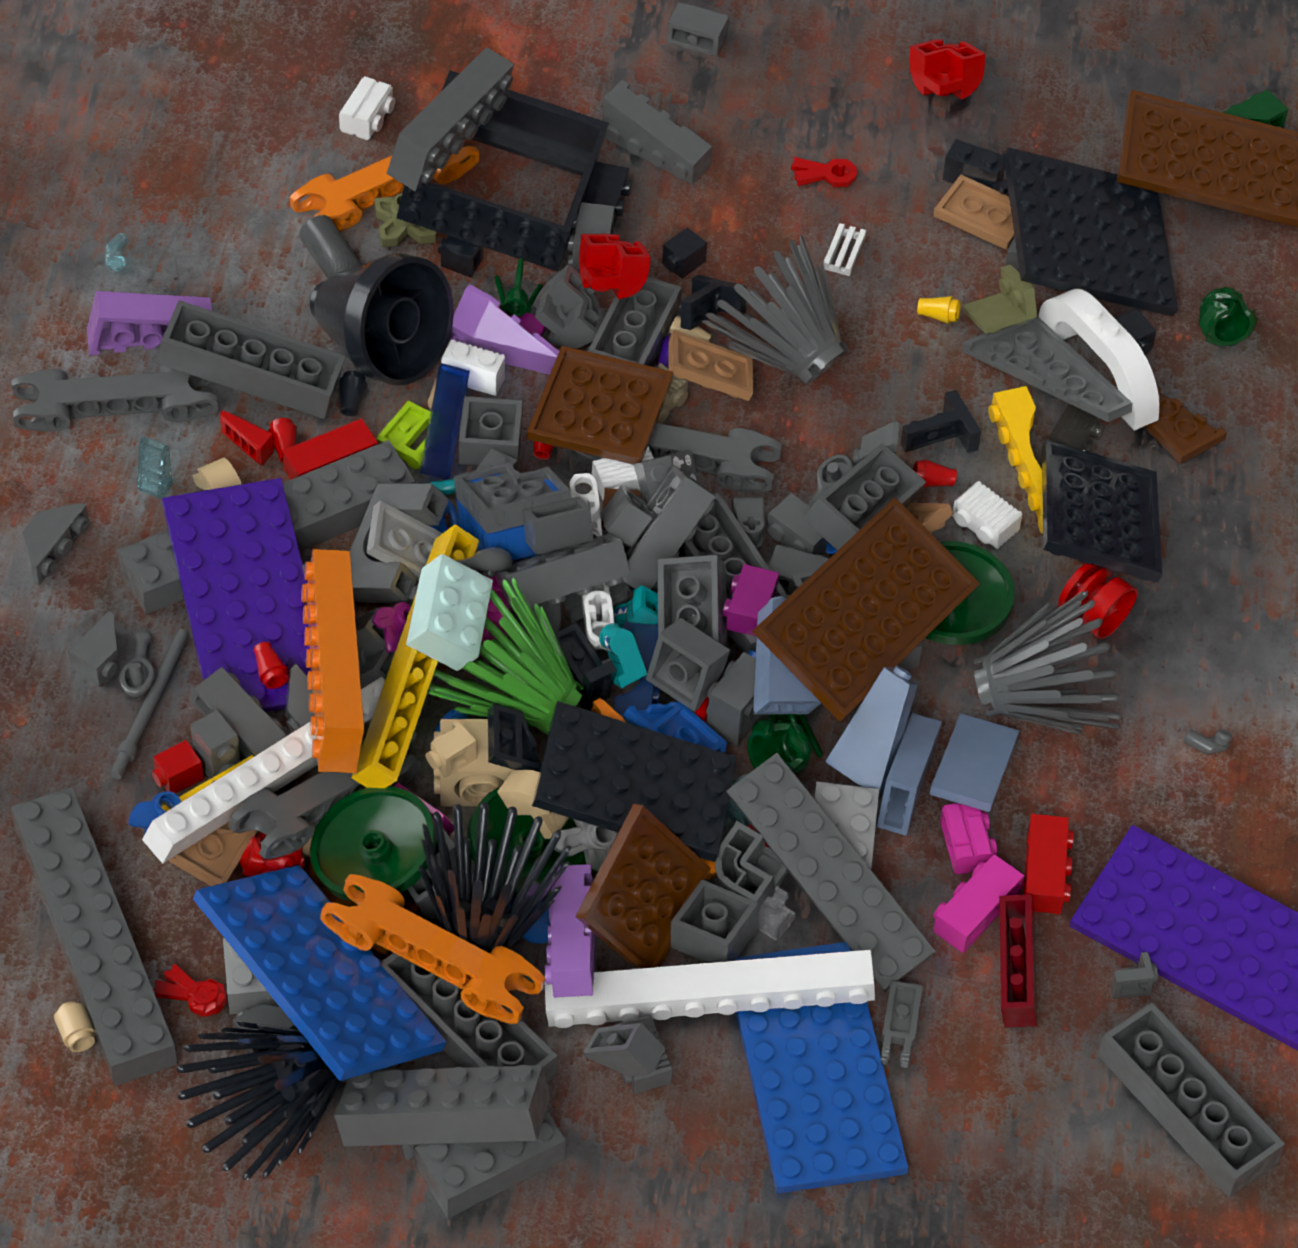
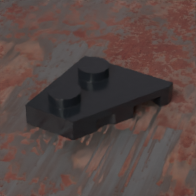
(510, 740)

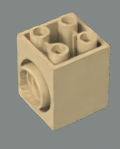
(475, 779)

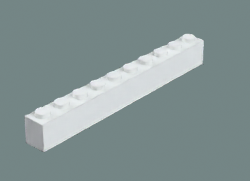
(218, 801)
(718, 988)

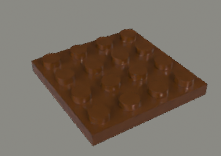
(600, 405)
(641, 889)

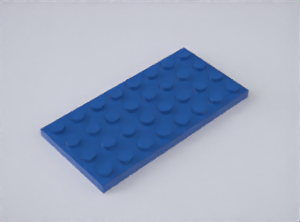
(325, 986)
(820, 1091)

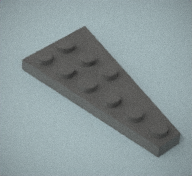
(1050, 364)

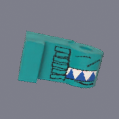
(639, 608)
(623, 654)

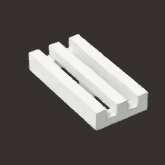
(849, 234)

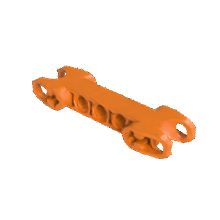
(347, 197)
(480, 974)

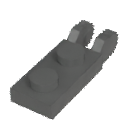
(901, 1019)

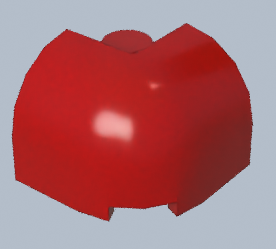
(946, 68)
(613, 264)

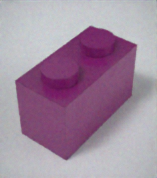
(751, 594)

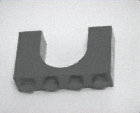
(391, 581)

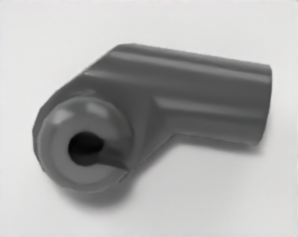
(1209, 745)

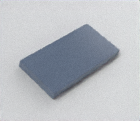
(974, 762)

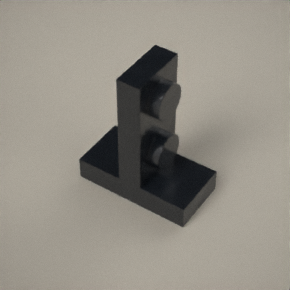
(704, 300)
(943, 426)
(586, 665)

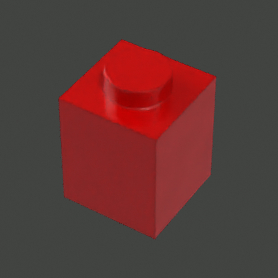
(177, 768)

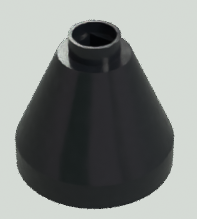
(388, 316)

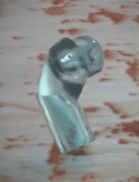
(112, 250)

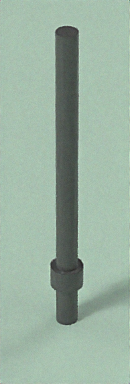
(128, 749)

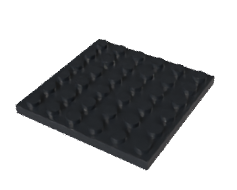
(1088, 232)

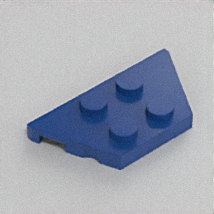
(678, 722)

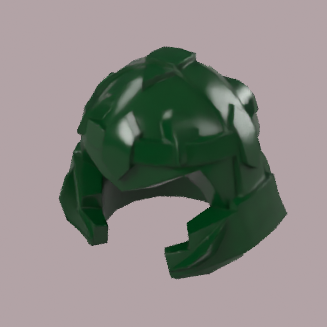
(1226, 317)
(782, 738)

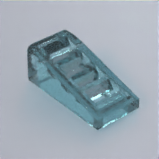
(154, 472)

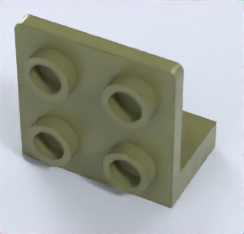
(1008, 308)

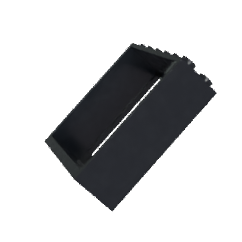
(532, 131)

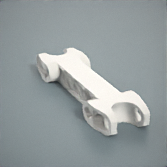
(597, 604)

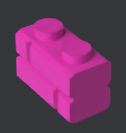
(966, 837)

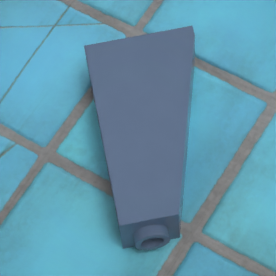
(775, 685)
(876, 730)
(908, 774)

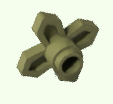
(394, 229)

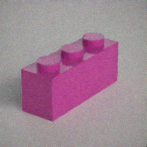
(976, 903)

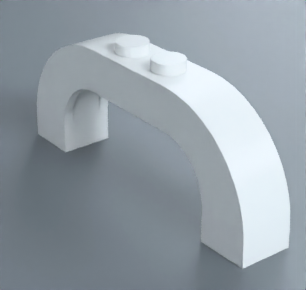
(1083, 315)

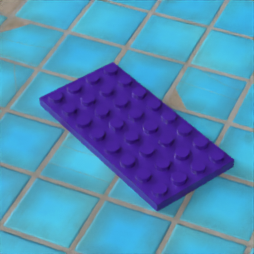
(240, 580)
(1198, 931)

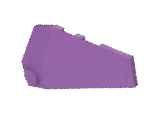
(486, 326)

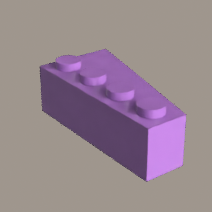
(132, 319)
(570, 940)

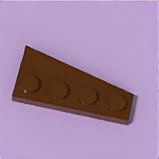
(1180, 430)

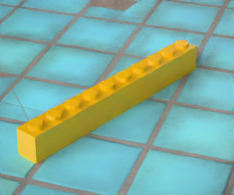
(404, 688)

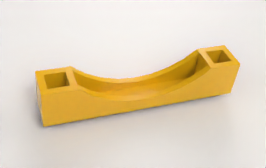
(1014, 416)

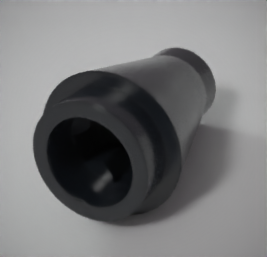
(351, 388)

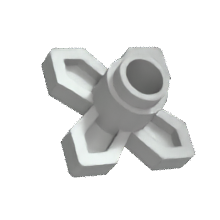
(591, 839)

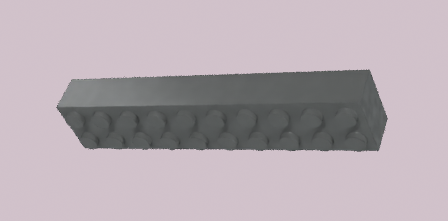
(319, 505)
(94, 936)

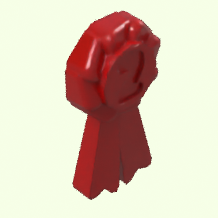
(835, 172)
(203, 997)

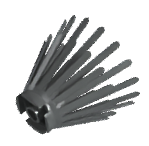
(803, 327)
(1028, 663)

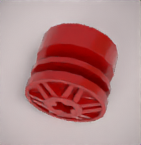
(1112, 597)

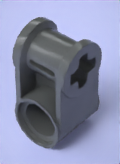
(750, 515)

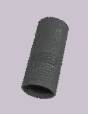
(327, 246)

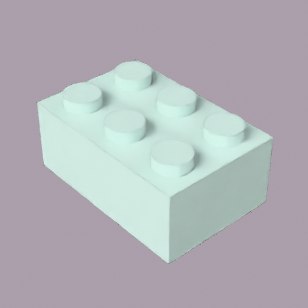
(449, 612)

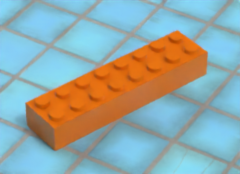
(332, 661)

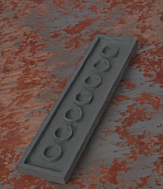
(830, 870)

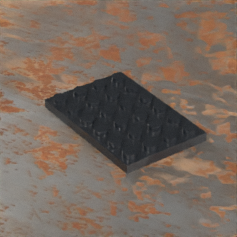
(1101, 511)
(604, 766)

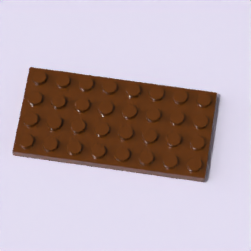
(1210, 158)
(866, 608)

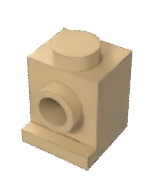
(452, 750)

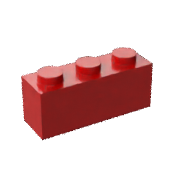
(327, 448)
(1048, 862)

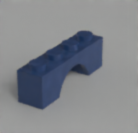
(645, 692)

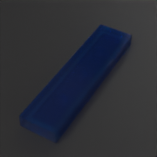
(444, 422)

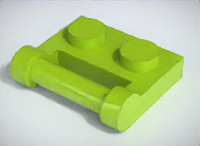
(404, 430)

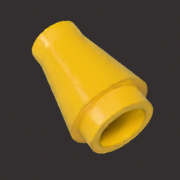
(940, 308)

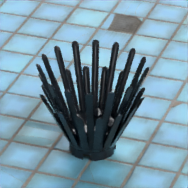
(483, 913)
(288, 1073)

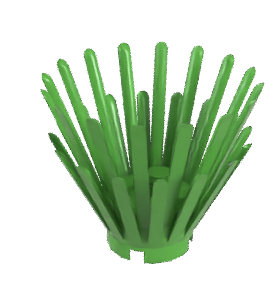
(532, 677)

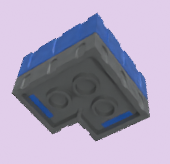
(494, 501)

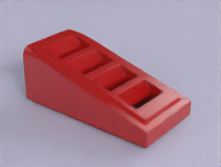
(248, 437)

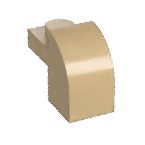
(216, 475)
(519, 792)

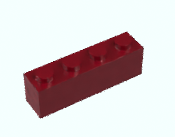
(1018, 961)

